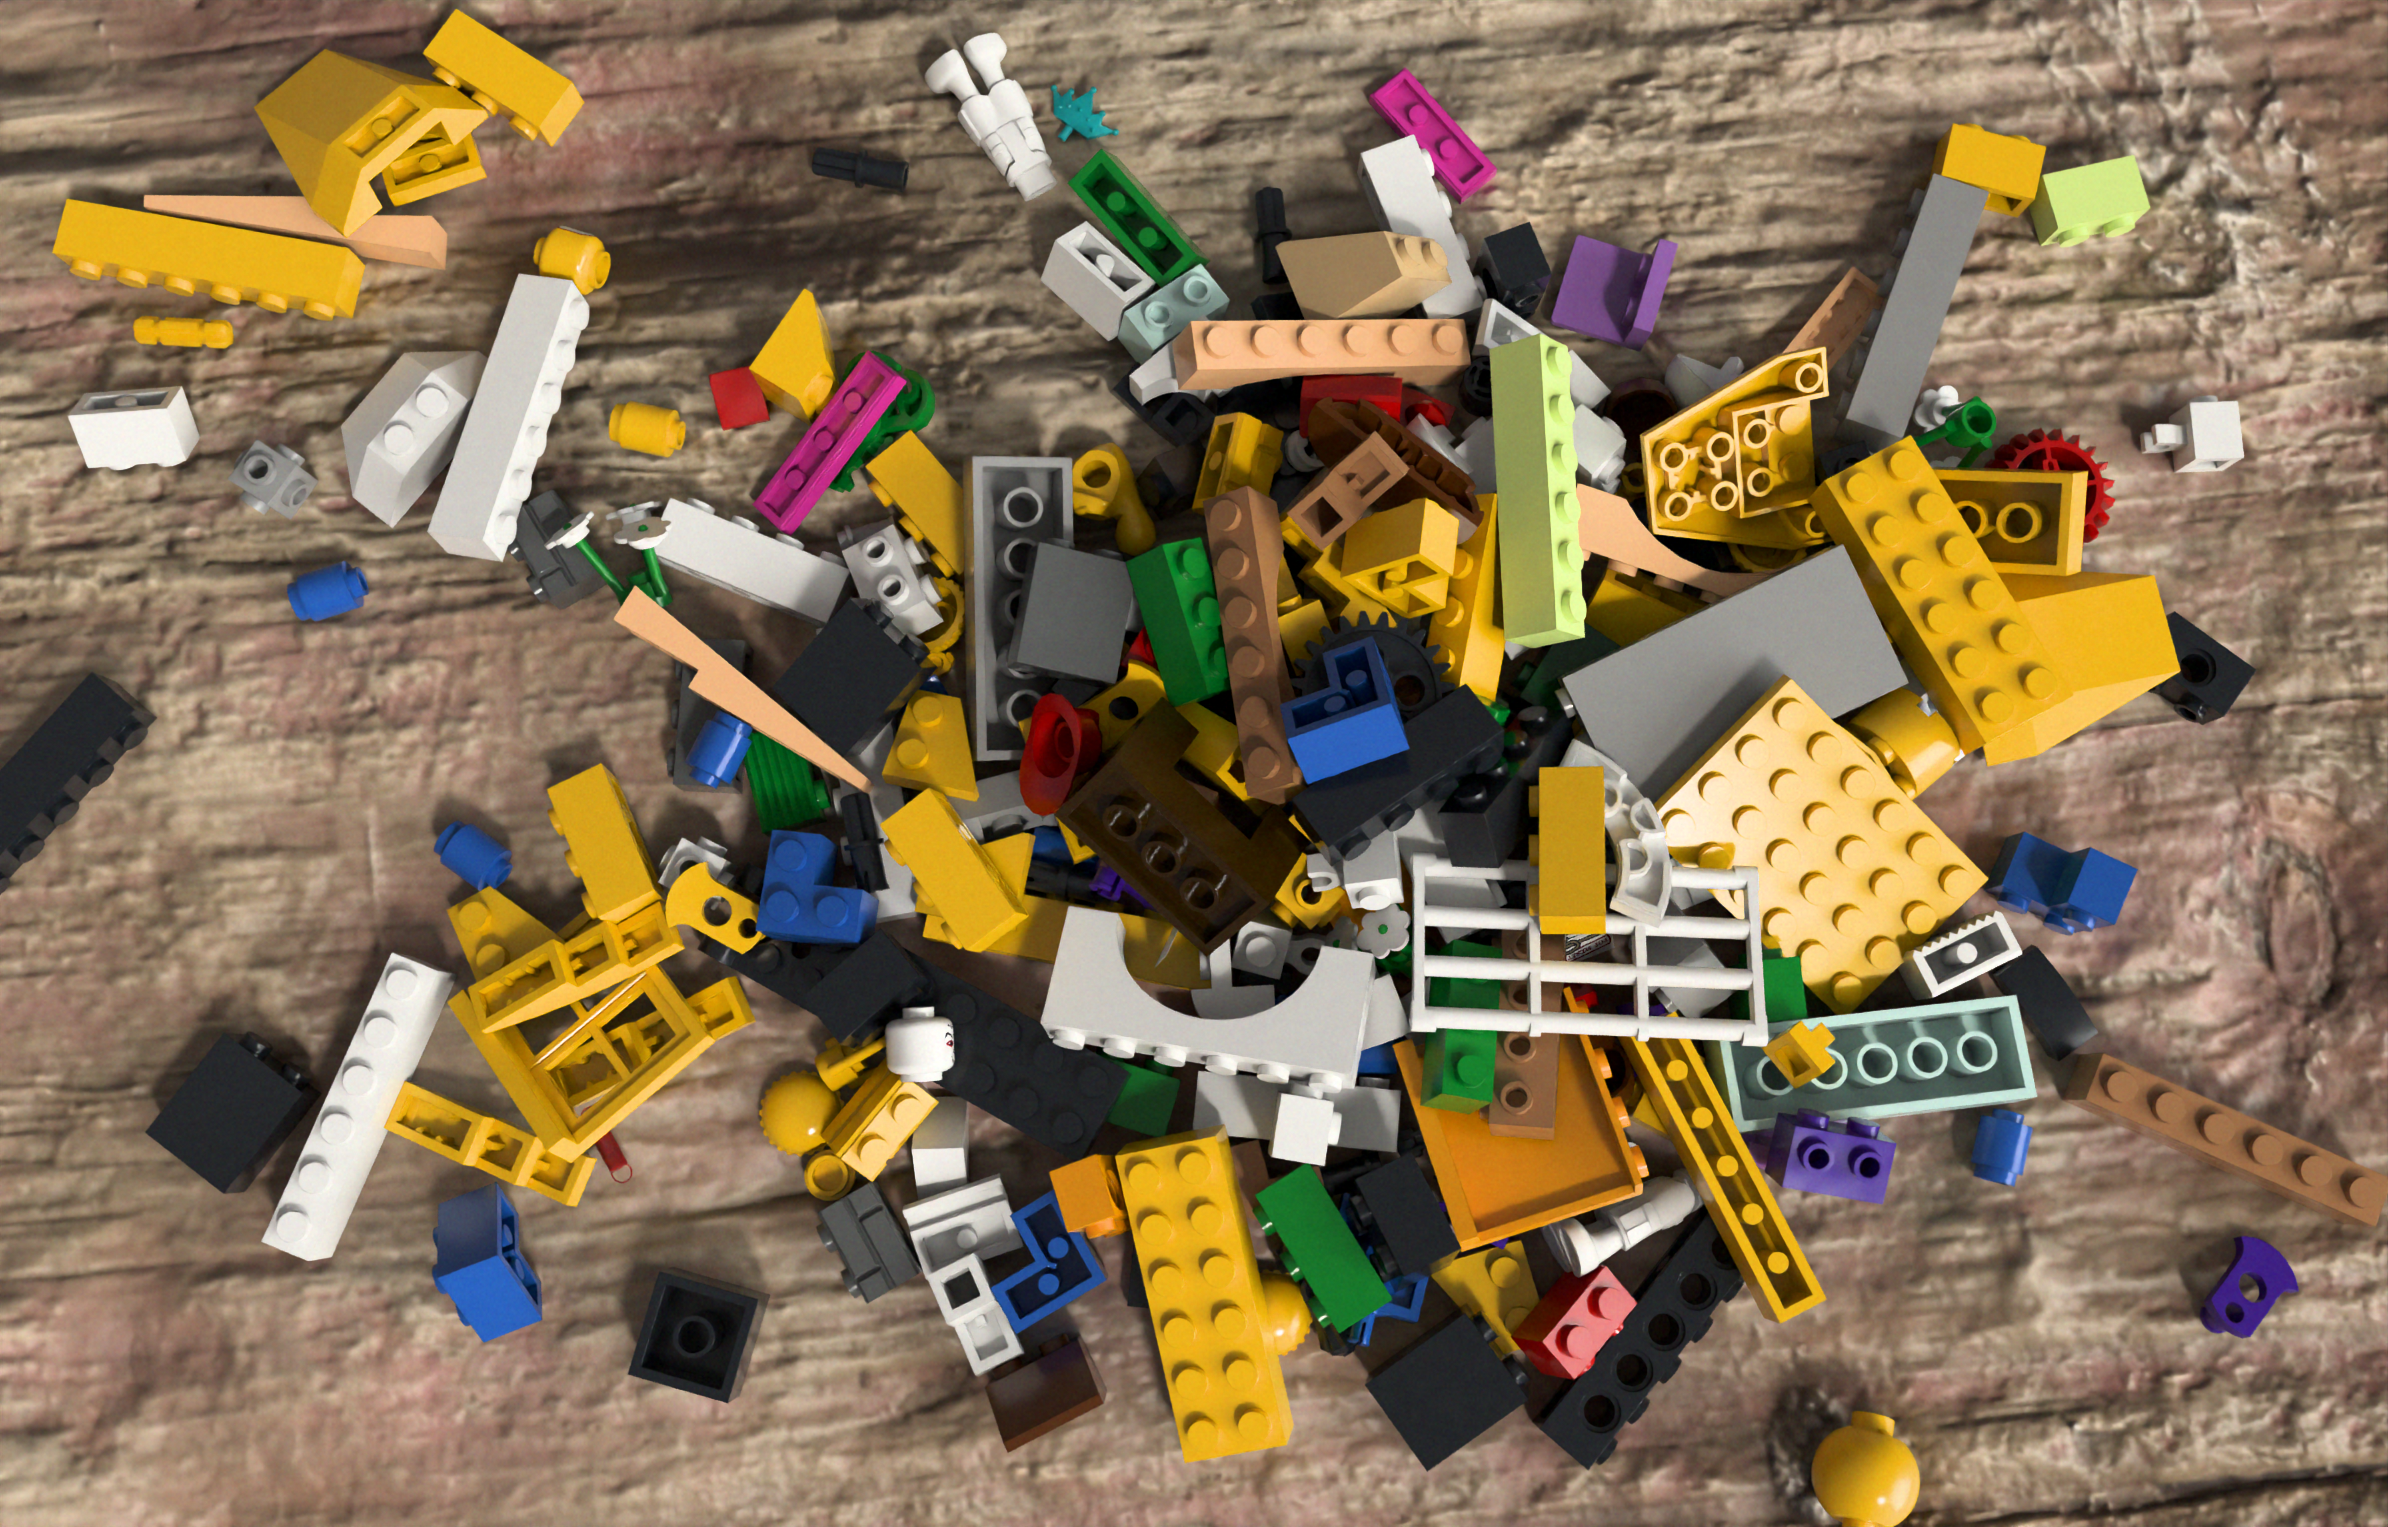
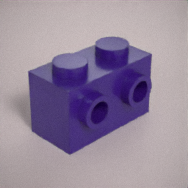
(1830, 1156)

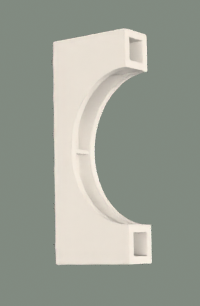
(1305, 1038)

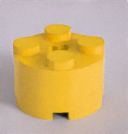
(1906, 740)

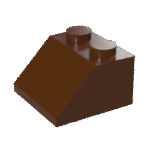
(1044, 1390)

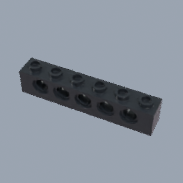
(1658, 1293)

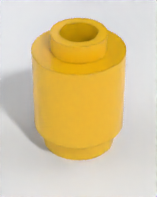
(647, 428)

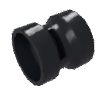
(1475, 392)

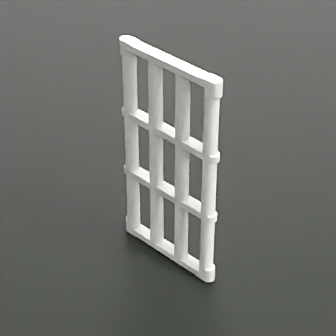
(1639, 974)

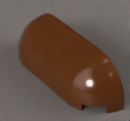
(1342, 426)

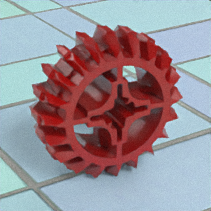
(2054, 453)

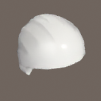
(1693, 380)

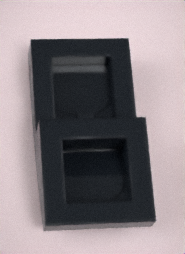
(1173, 415)
(2046, 1003)

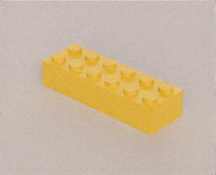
(1939, 595)
(1205, 1293)

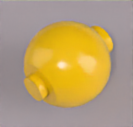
(1865, 1473)

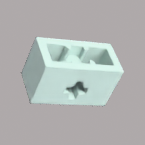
(1169, 310)

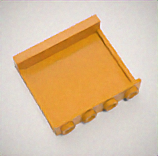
(1517, 1183)

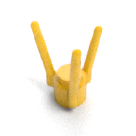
(844, 1065)

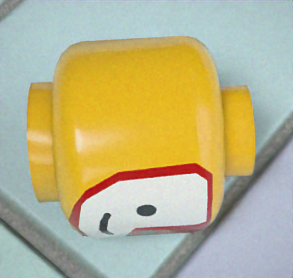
(573, 257)

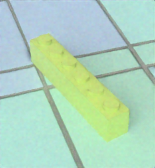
(1537, 492)

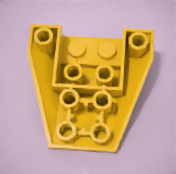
(350, 120)
(1741, 459)
(2104, 640)

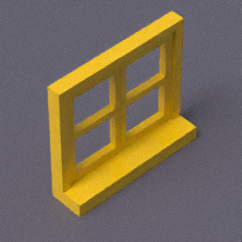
(536, 1092)

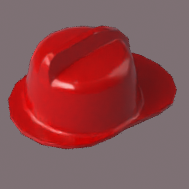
(1059, 747)

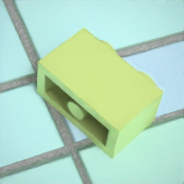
(2088, 202)

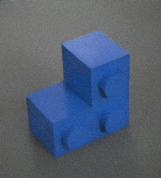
(1348, 721)
(2063, 887)
(800, 898)
(483, 1263)
(1061, 1270)

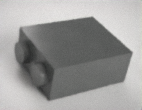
(1071, 614)

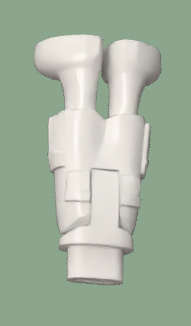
(998, 120)
(1623, 1223)

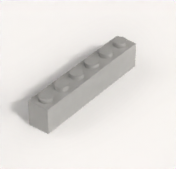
(1911, 313)

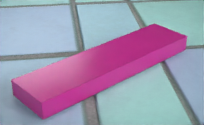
(829, 443)

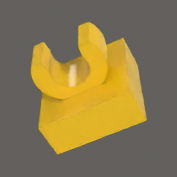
(1801, 1052)

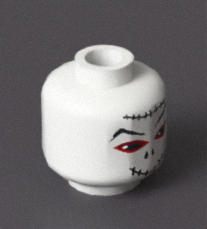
(919, 1045)

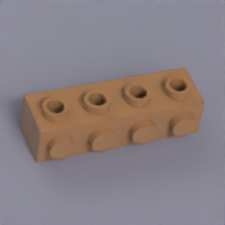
(1526, 1065)

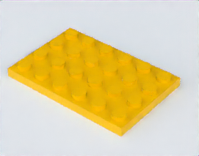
(1837, 845)

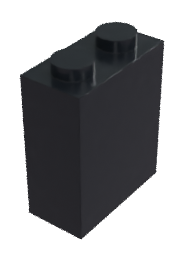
(855, 675)
(234, 1111)
(1449, 1385)

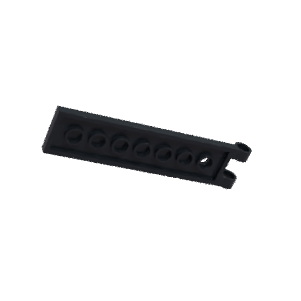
(999, 1053)

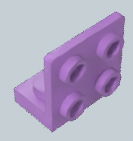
(1613, 291)

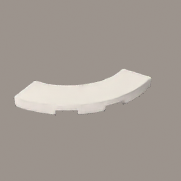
(1635, 837)

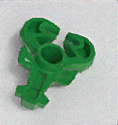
(914, 413)

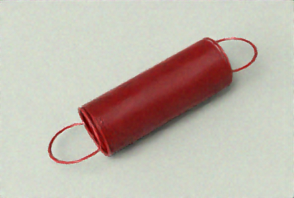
(611, 1152)

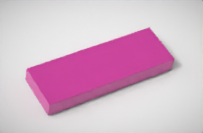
(1412, 110)

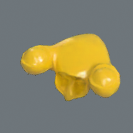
(1108, 489)

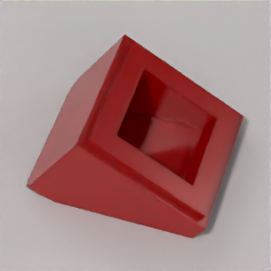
(738, 398)

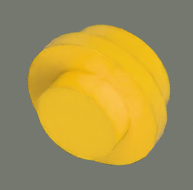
(829, 1176)

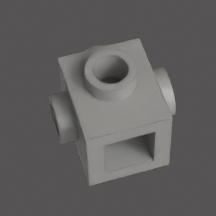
(272, 479)

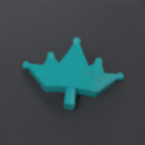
(1078, 115)

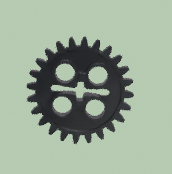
(1400, 654)

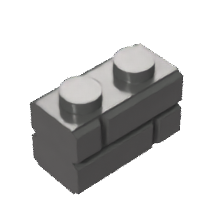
(558, 573)
(869, 1242)

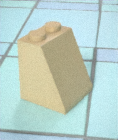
(1363, 274)

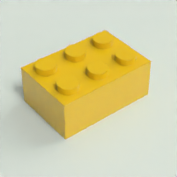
(2022, 516)

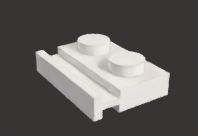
(963, 1223)

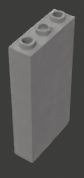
(1685, 684)

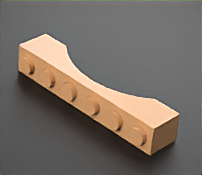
(1261, 350)
(1613, 531)

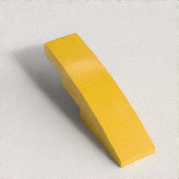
(1323, 576)
(574, 970)
(590, 1074)
(486, 1143)

